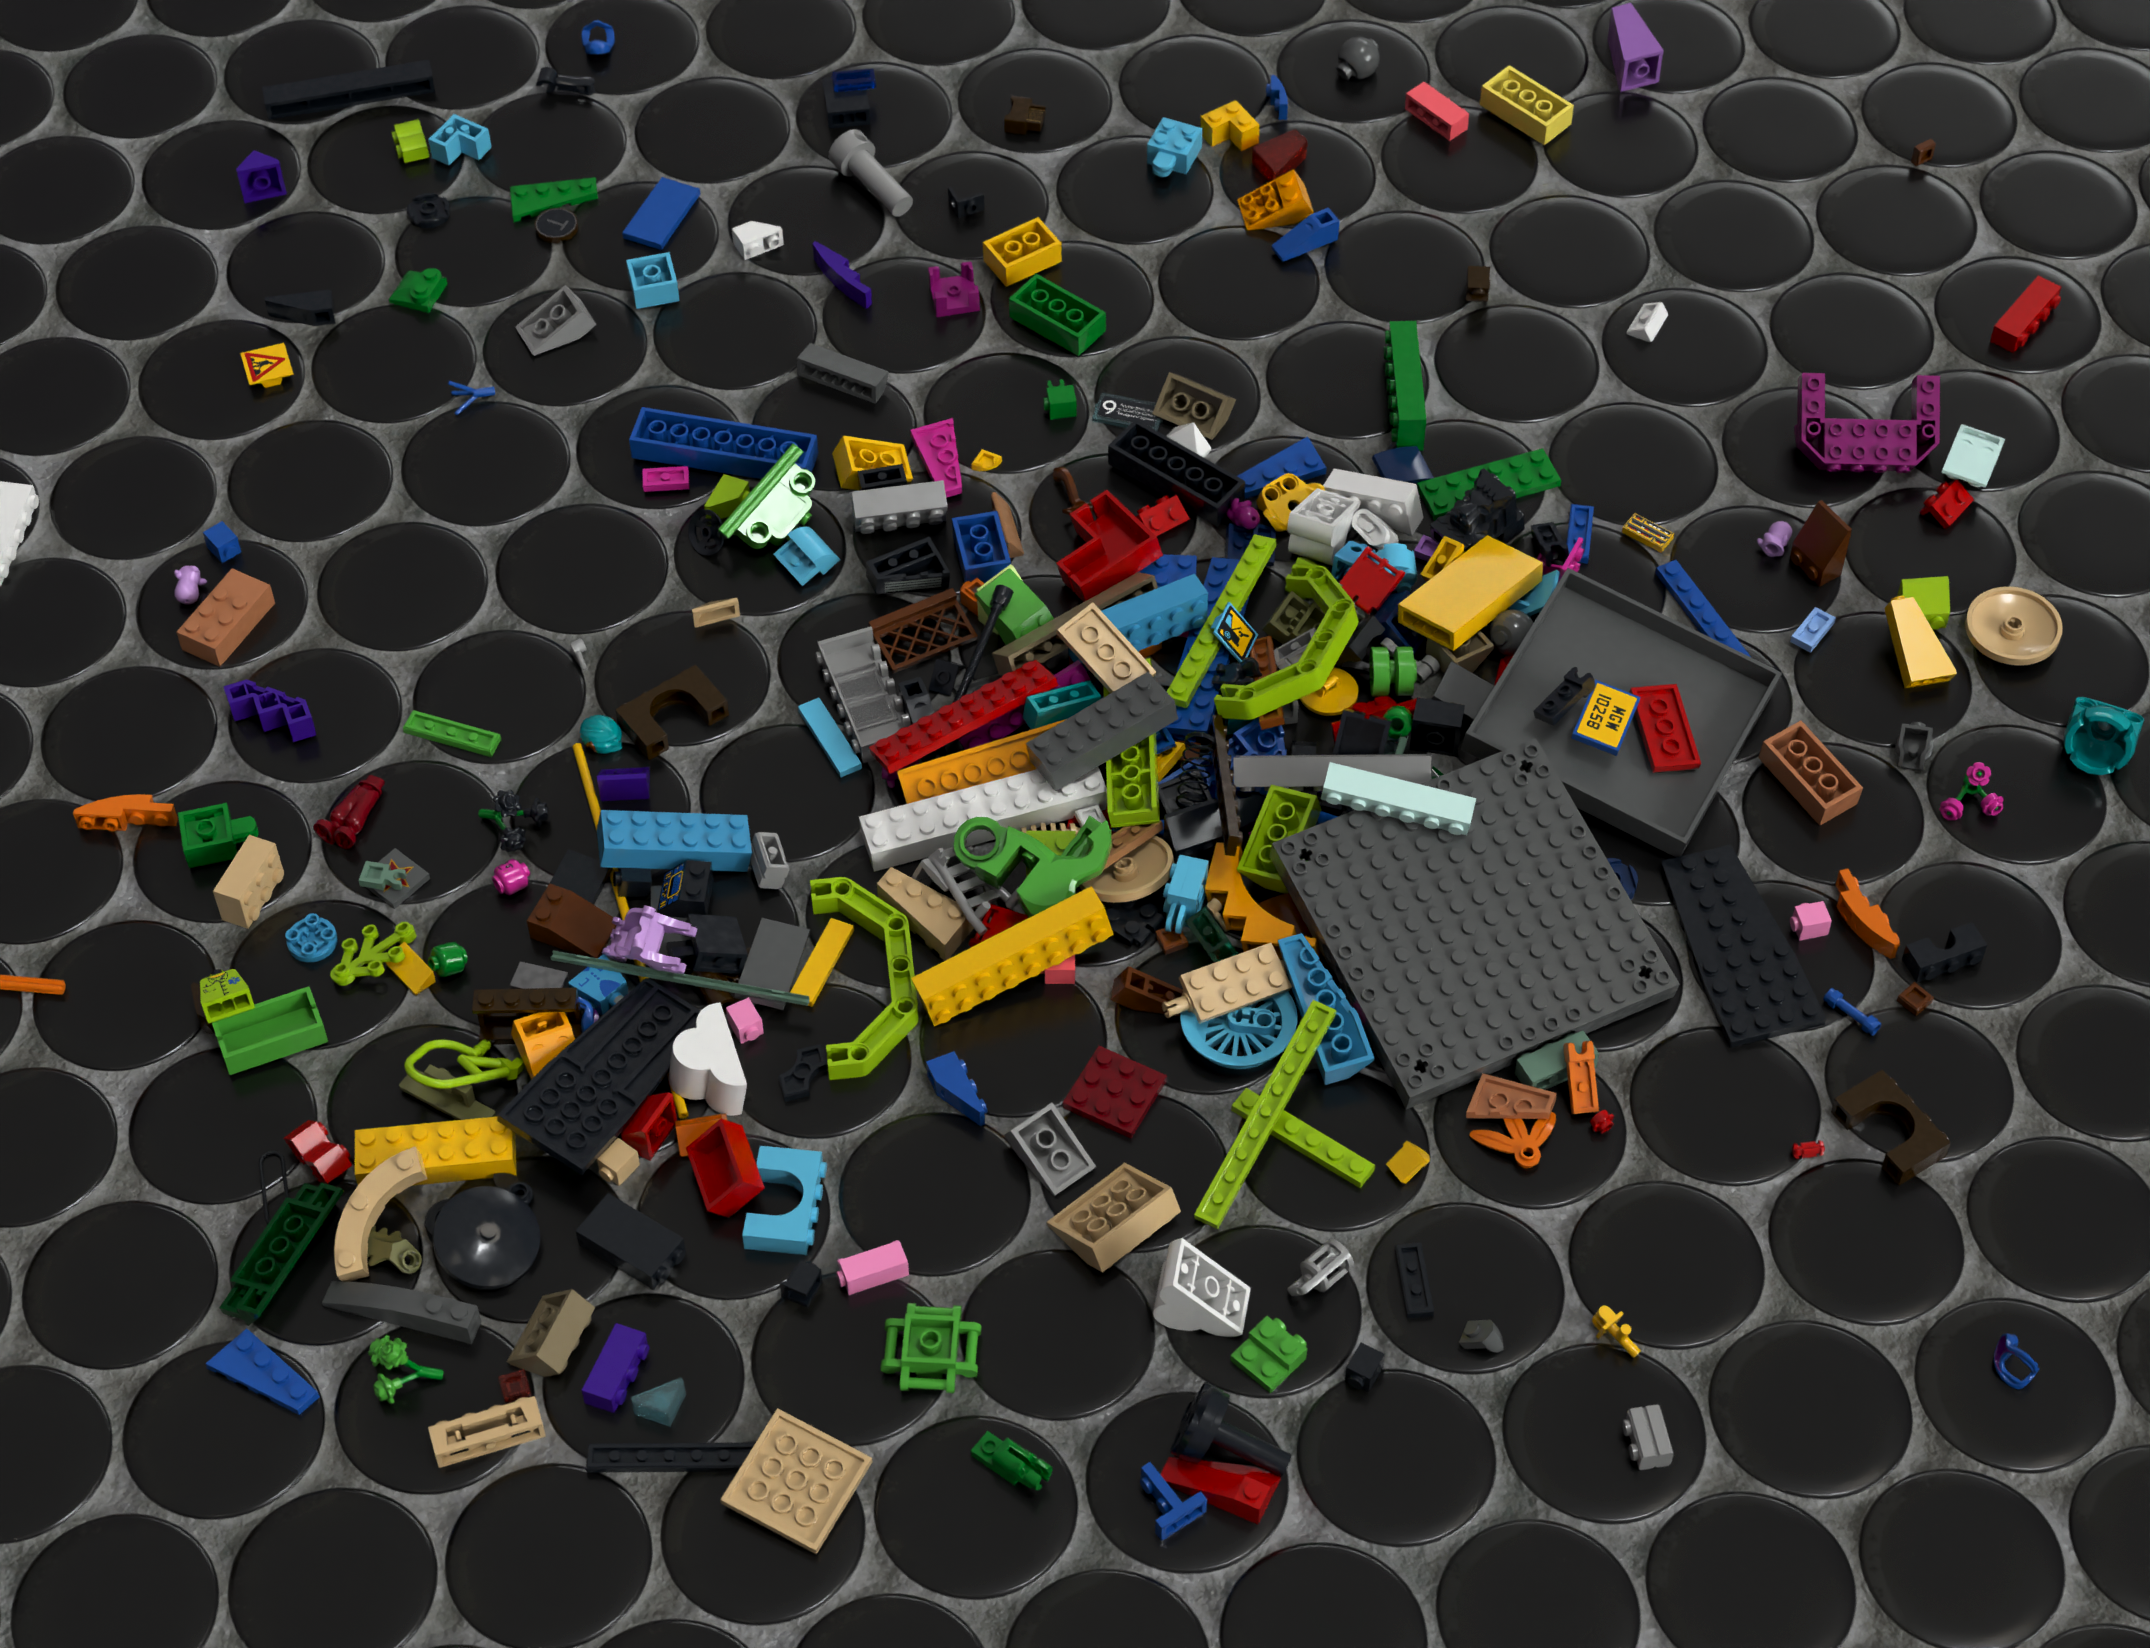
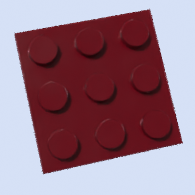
(1114, 1091)

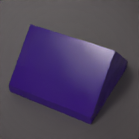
(260, 177)
(624, 783)

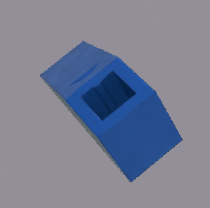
(1308, 235)
(952, 1085)

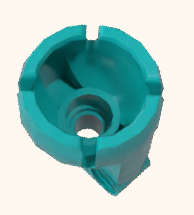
(2101, 736)

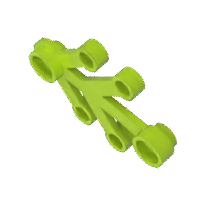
(347, 970)

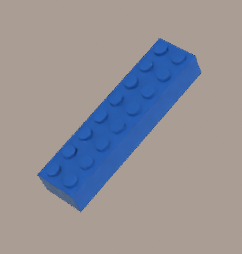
(716, 443)

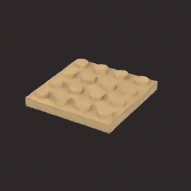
(796, 1481)

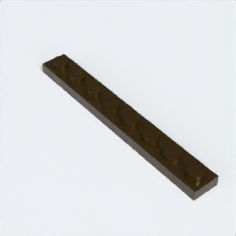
(1225, 790)

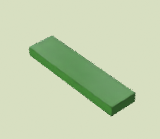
(452, 733)

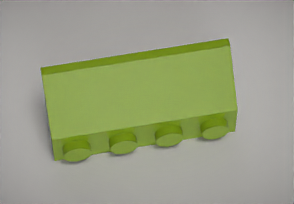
(1281, 816)

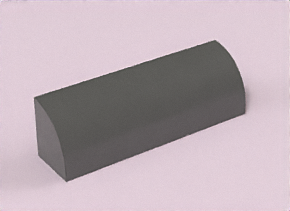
(842, 373)

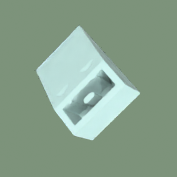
(1973, 456)

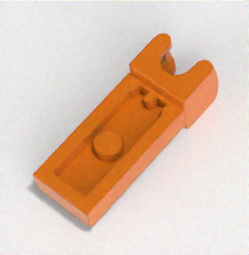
(1581, 1078)

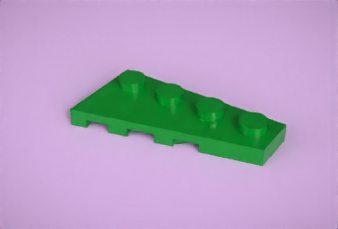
(538, 197)

